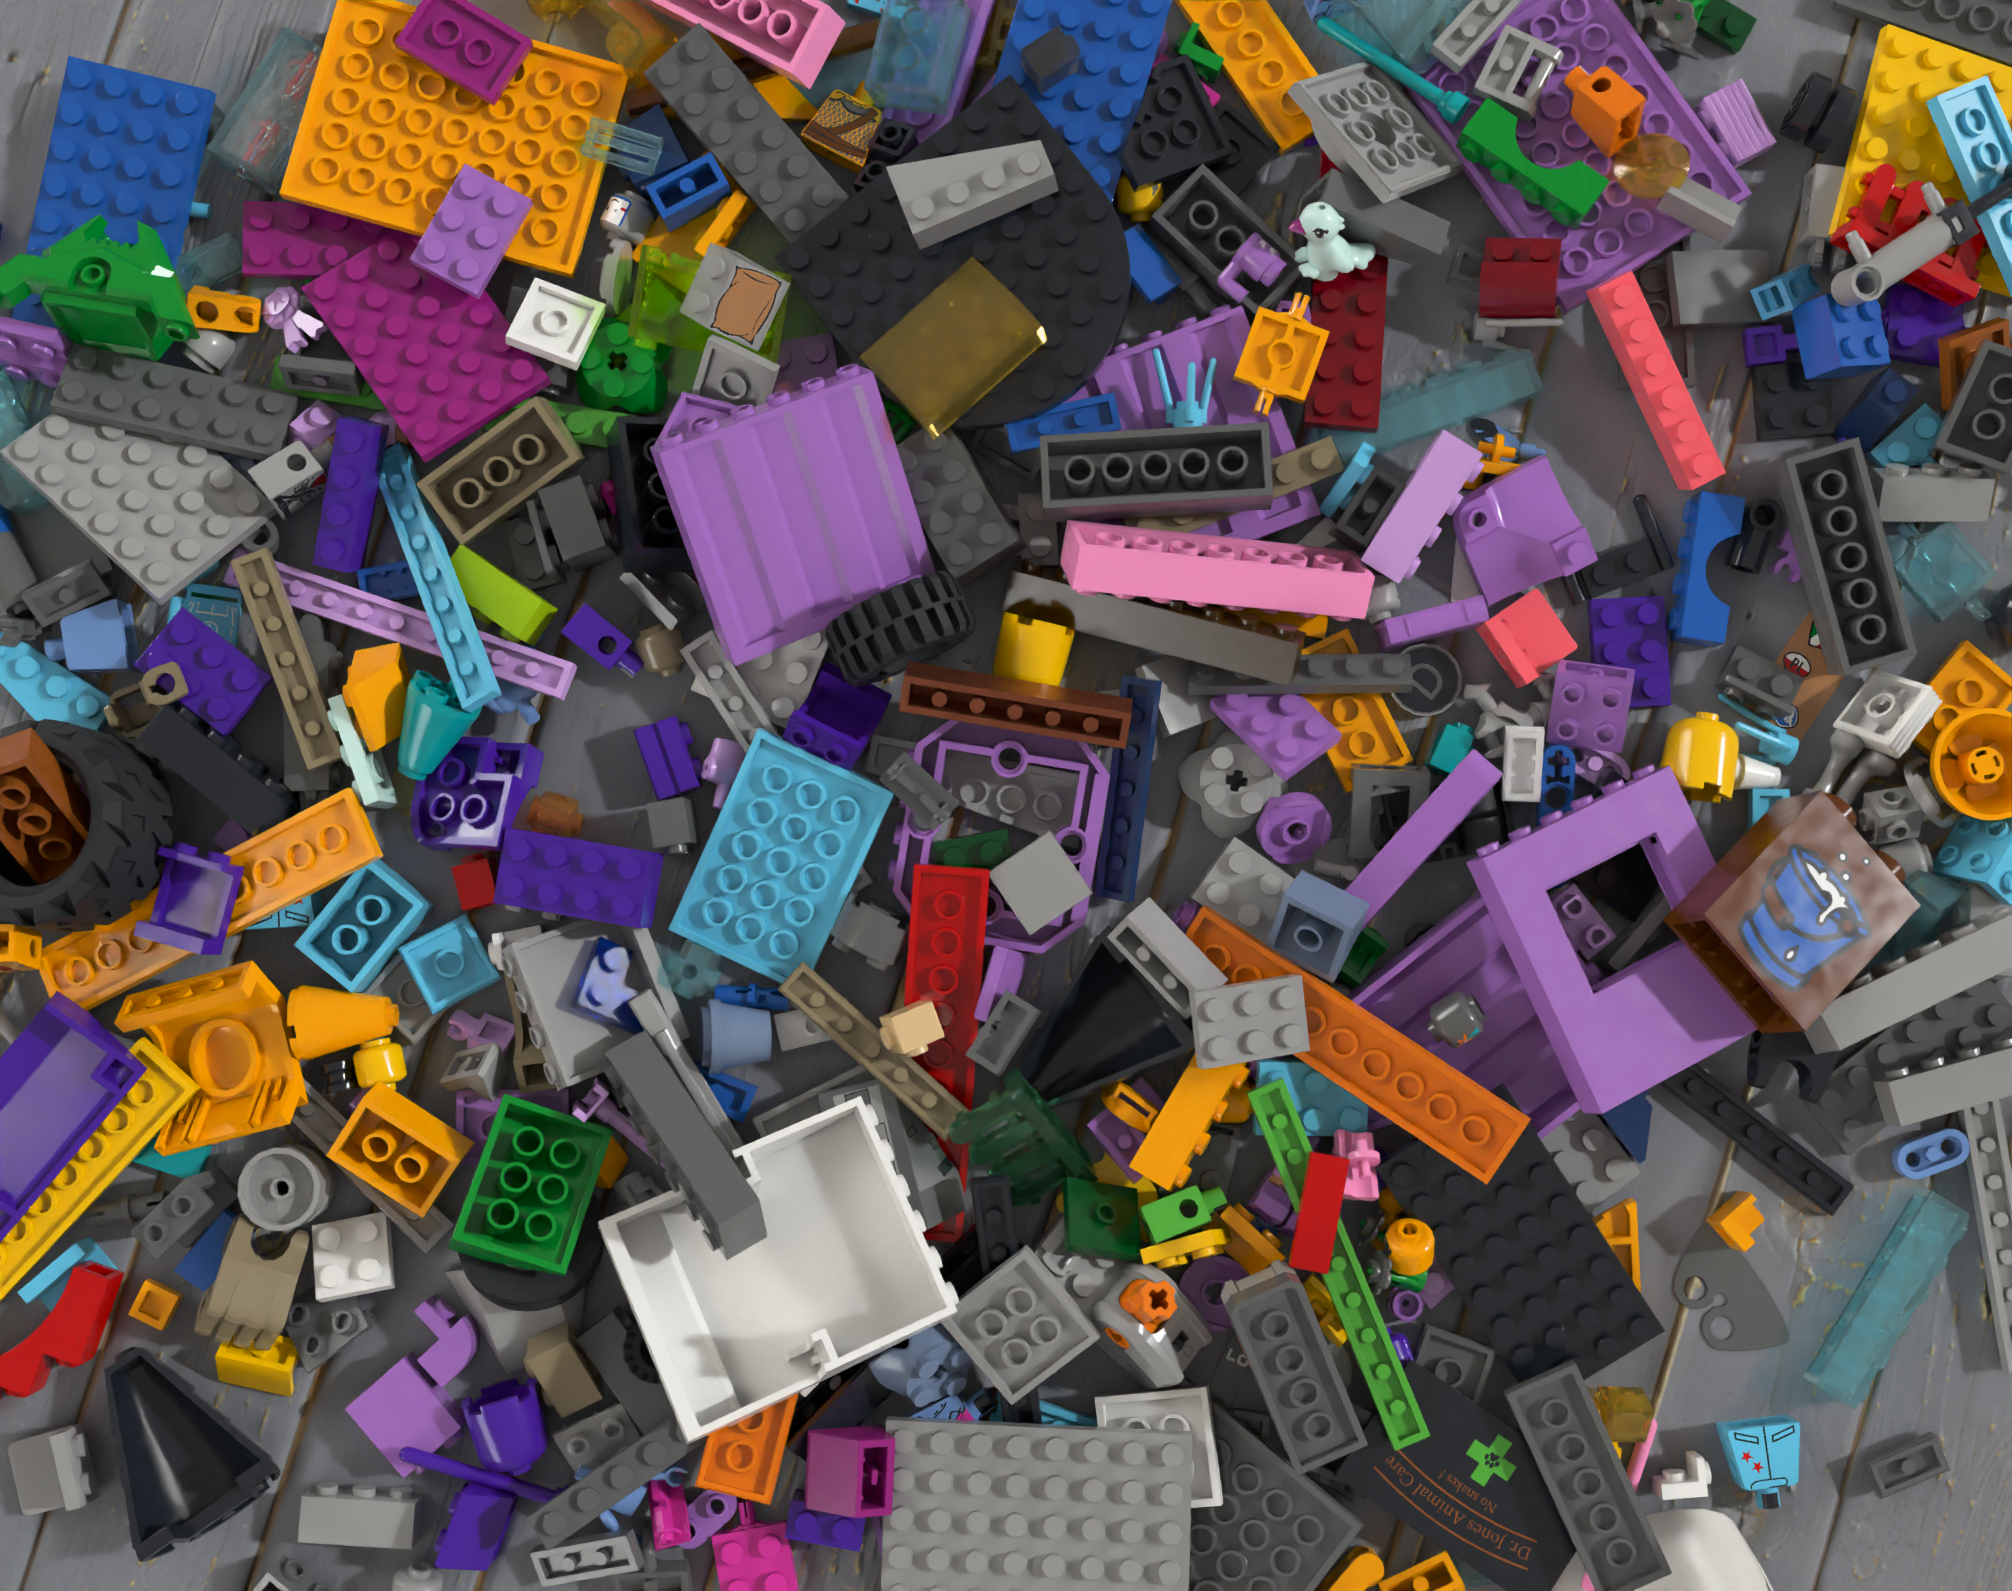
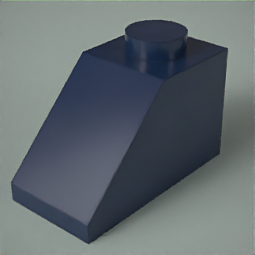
(1876, 408)
(1630, 1125)

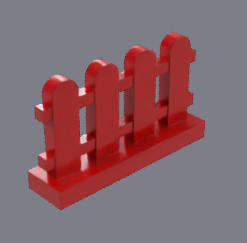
(1943, 277)

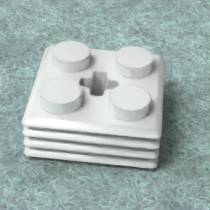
(1888, 712)

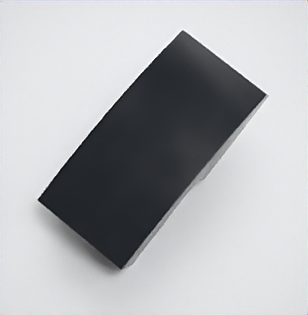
(886, 147)

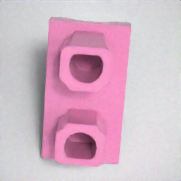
(1361, 1174)

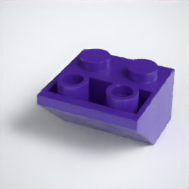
(475, 1529)

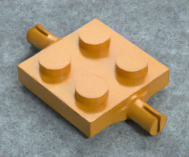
(1281, 355)

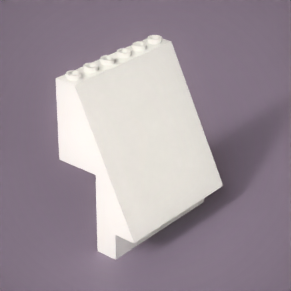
(812, 1298)

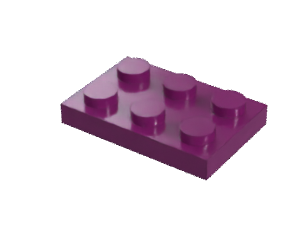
(465, 46)

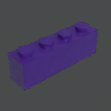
(350, 494)

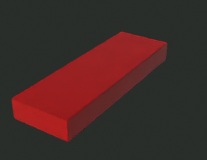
(1318, 1212)

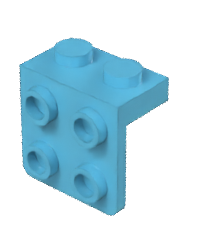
(1979, 854)

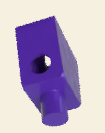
(589, 630)

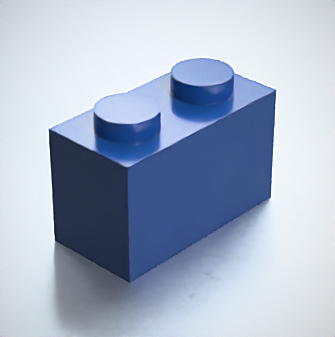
(689, 191)

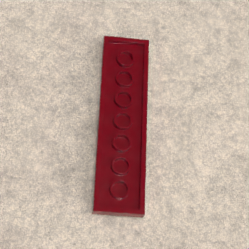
(1349, 371)

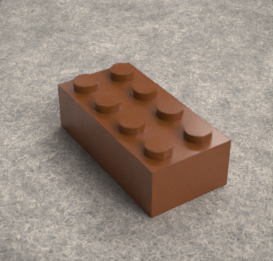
(40, 808)

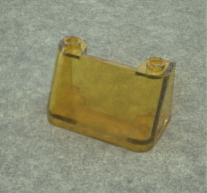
(634, 35)

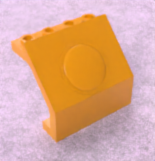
(231, 1041)

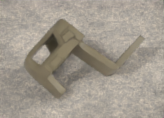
(154, 696)

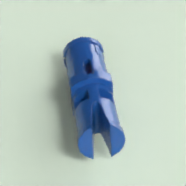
(752, 997)

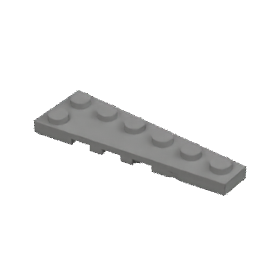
(1032, 801)

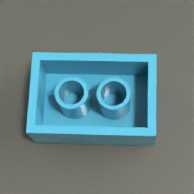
(364, 925)

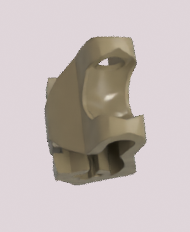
(250, 1289)

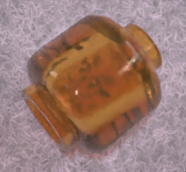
(555, 814)

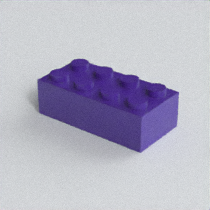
(578, 878)

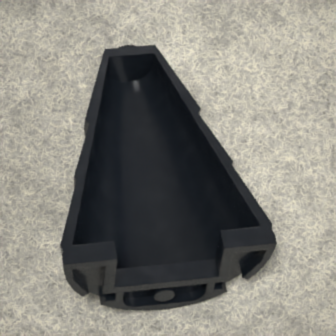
(1103, 1029)
(177, 1456)

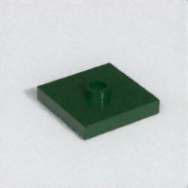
(1101, 1219)

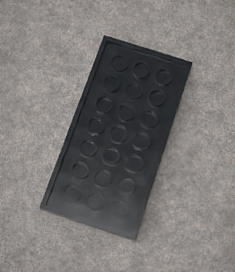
(1524, 1256)

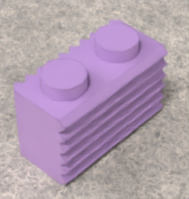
(1735, 123)

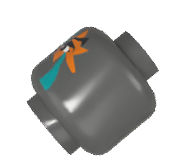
(1456, 1019)

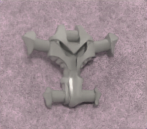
(1498, 715)

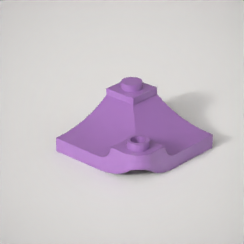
(1521, 532)

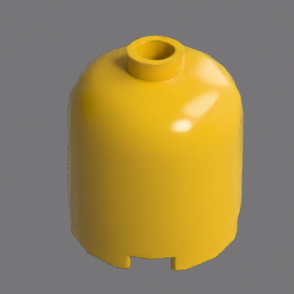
(1032, 650)
(1702, 757)

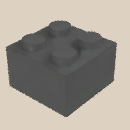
(579, 524)

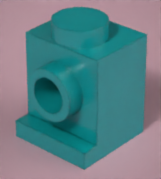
(1449, 748)

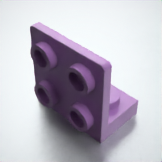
(1590, 706)

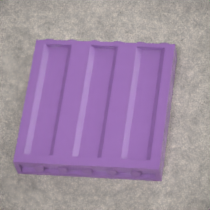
(1141, 406)
(793, 510)
(1513, 1049)

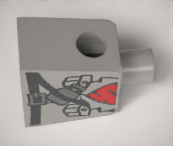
(292, 476)

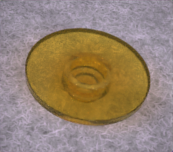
(1651, 177)

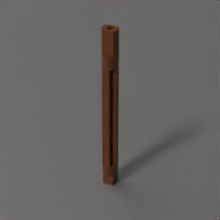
(850, 41)

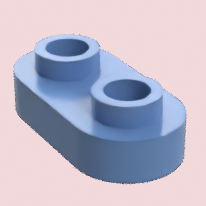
(1928, 1153)

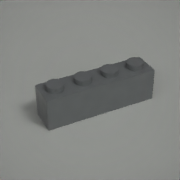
(603, 1344)

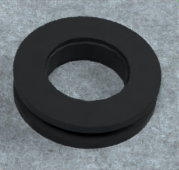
(536, 1289)

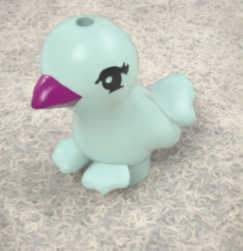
(1325, 248)

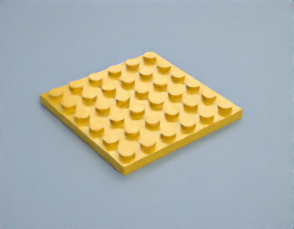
(1900, 131)

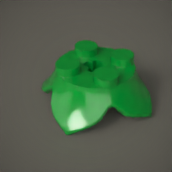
(638, 387)

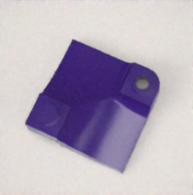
(474, 794)

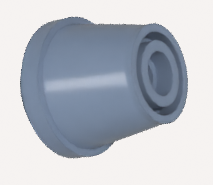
(732, 1036)

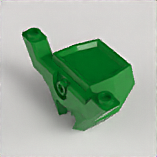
(104, 291)

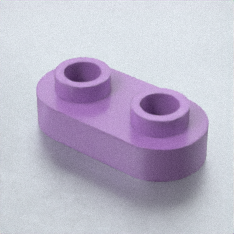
(707, 1519)

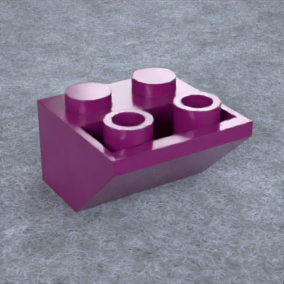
(850, 1471)

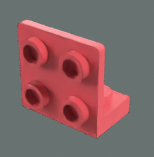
(1527, 638)

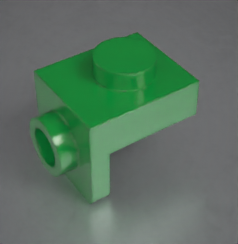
(1205, 62)
(1362, 957)

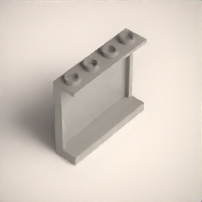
(547, 979)

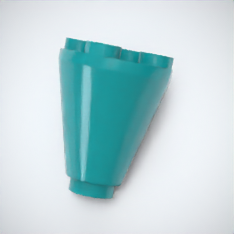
(430, 724)

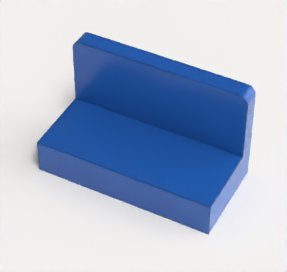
(1149, 268)

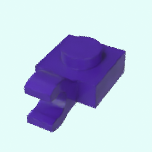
(1767, 345)

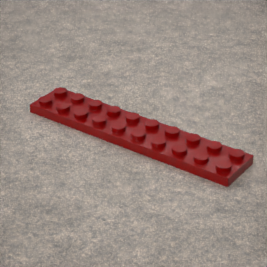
(947, 969)

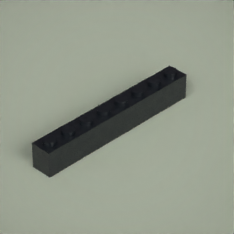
(855, 1392)

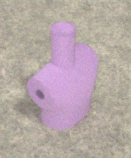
(722, 767)

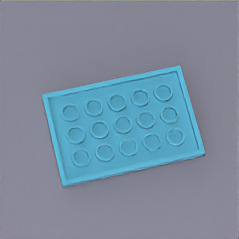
(781, 858)

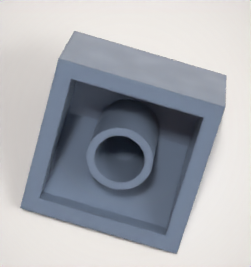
(1317, 925)

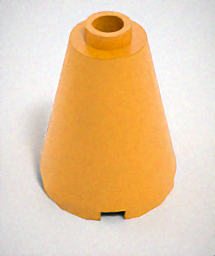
(336, 1019)

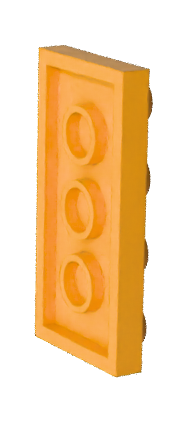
(1361, 718)

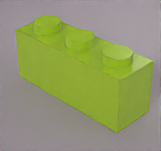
(501, 598)

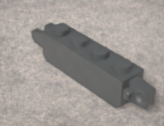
(328, 663)

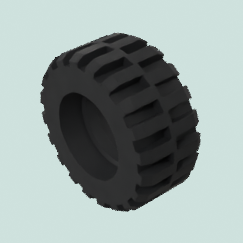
(898, 627)

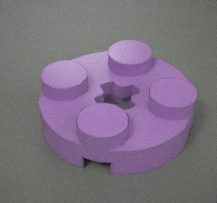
(1284, 811)
(1204, 1273)

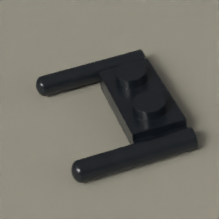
(1624, 564)

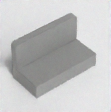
(1700, 209)

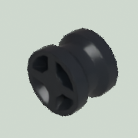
(338, 1076)

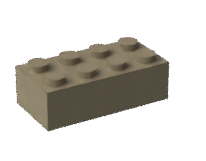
(502, 471)

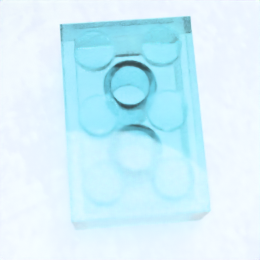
(917, 54)

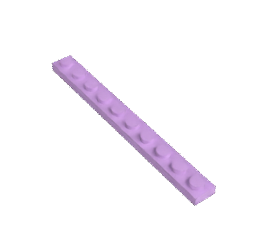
(413, 629)

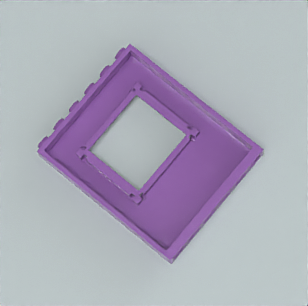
(1646, 1016)

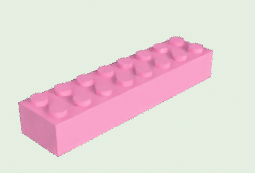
(1215, 571)

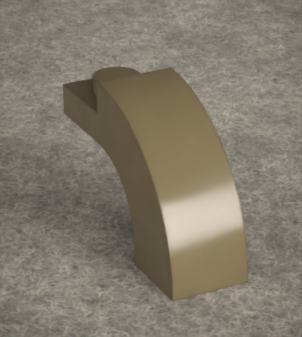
(527, 1058)

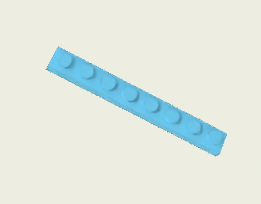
(436, 581)

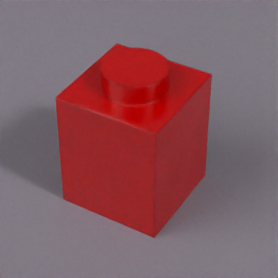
(476, 881)

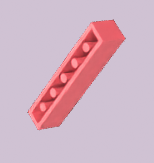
(1655, 381)

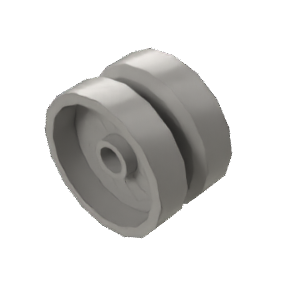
(265, 1183)

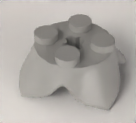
(1204, 781)

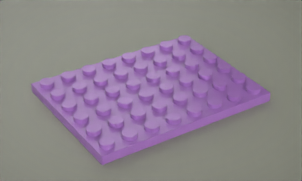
(1620, 228)

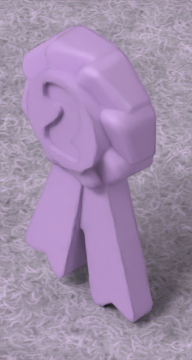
(285, 313)

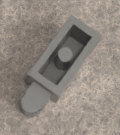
(1817, 208)

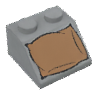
(734, 296)

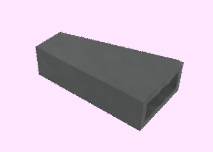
(1393, 227)

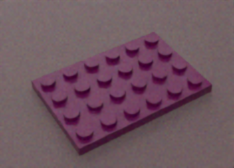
(424, 344)

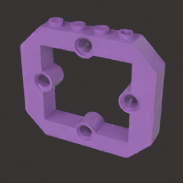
(915, 843)

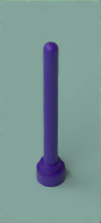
(478, 1475)

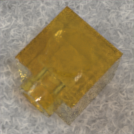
(1624, 1413)

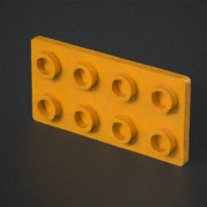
(715, 227)

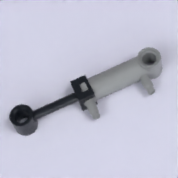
(1940, 230)

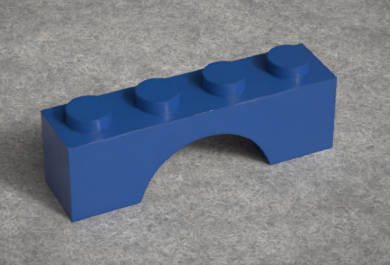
(1698, 614)

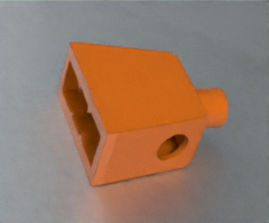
(1605, 107)

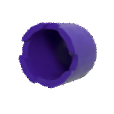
(507, 1425)

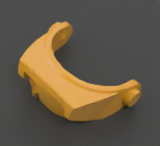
(1125, 1111)

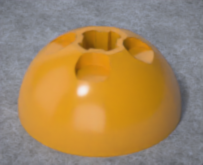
(1985, 741)

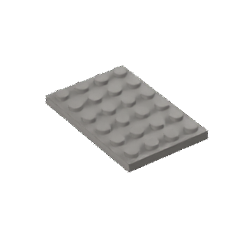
(141, 498)

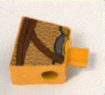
(843, 128)

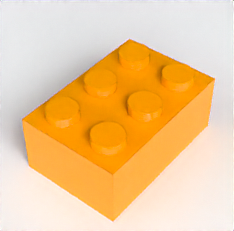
(400, 1149)

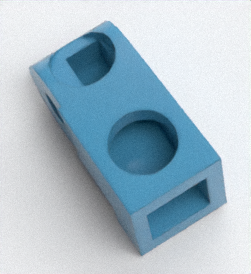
(1785, 291)

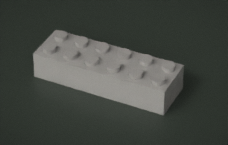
(1915, 982)

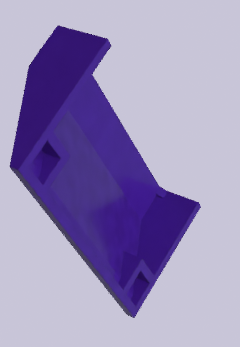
(53, 1096)

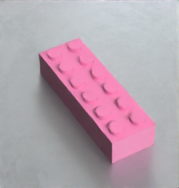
(778, 34)

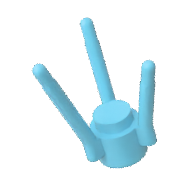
(1187, 412)
(1774, 743)

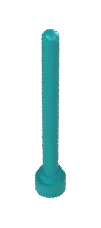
(1449, 104)

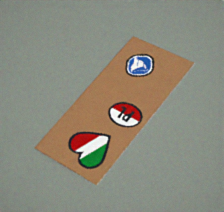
(1805, 658)

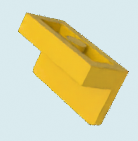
(257, 1368)

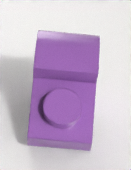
(456, 1342)

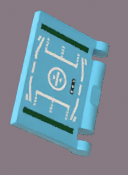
(213, 605)

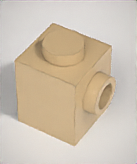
(911, 1028)

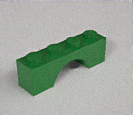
(1563, 191)

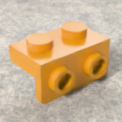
(1249, 1247)

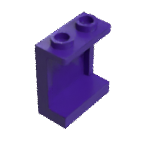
(837, 718)
(193, 900)

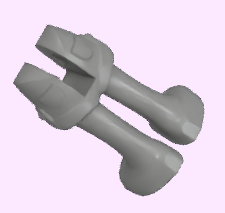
(1867, 764)

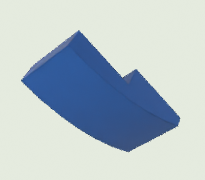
(204, 1258)

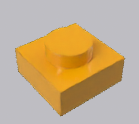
(155, 1304)

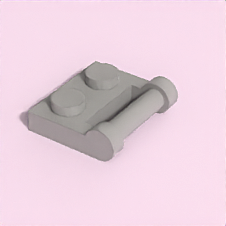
(1506, 67)

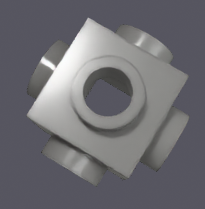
(1890, 815)

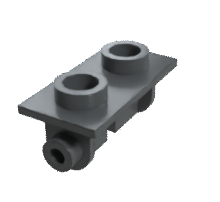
(919, 791)

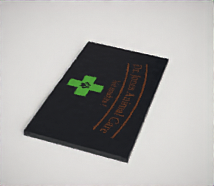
(1466, 1488)

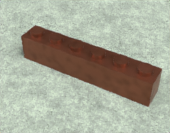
(1016, 704)

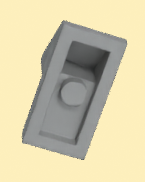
(478, 1068)

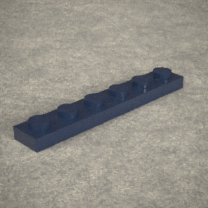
(1128, 793)

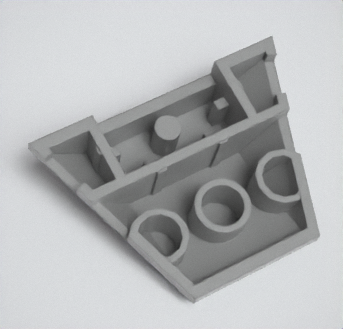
(510, 1329)

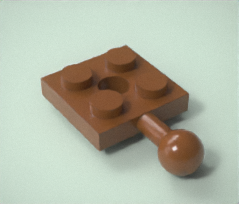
(1957, 352)

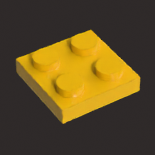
(1175, 1252)

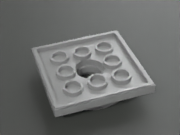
(1374, 131)

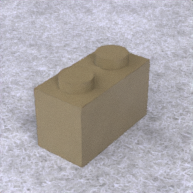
(563, 1369)

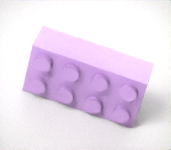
(1421, 505)

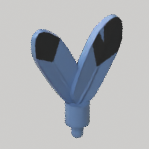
(1486, 431)

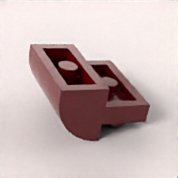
(1519, 278)

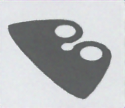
(1748, 1302)

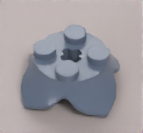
(926, 1369)

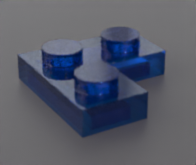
(601, 986)

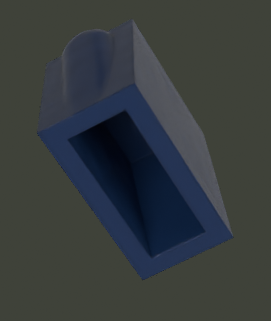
(671, 156)

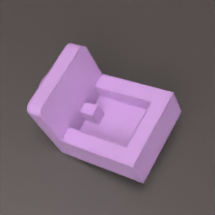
(314, 425)

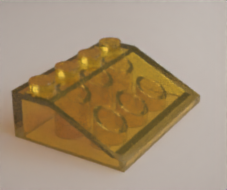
(954, 347)

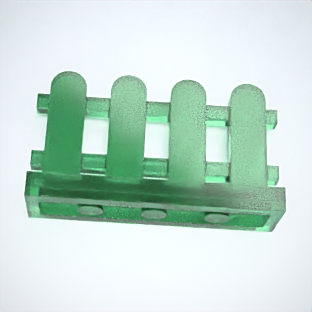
(1035, 1119)

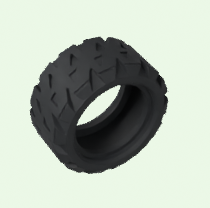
(122, 841)

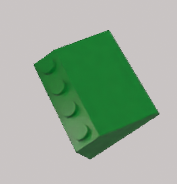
(531, 1187)

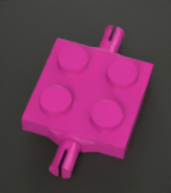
(754, 1555)

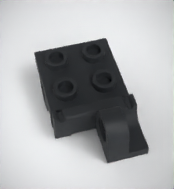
(1486, 823)

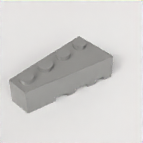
(970, 188)

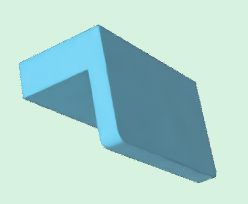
(53, 1279)

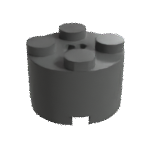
(871, 930)

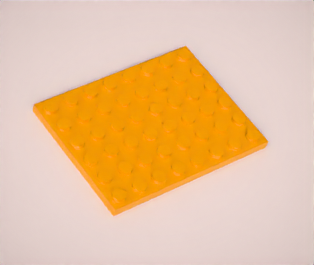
(393, 134)

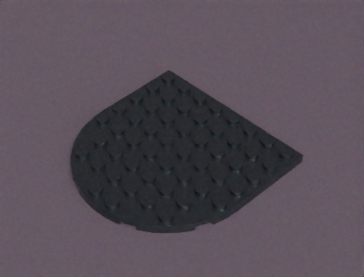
(1054, 255)

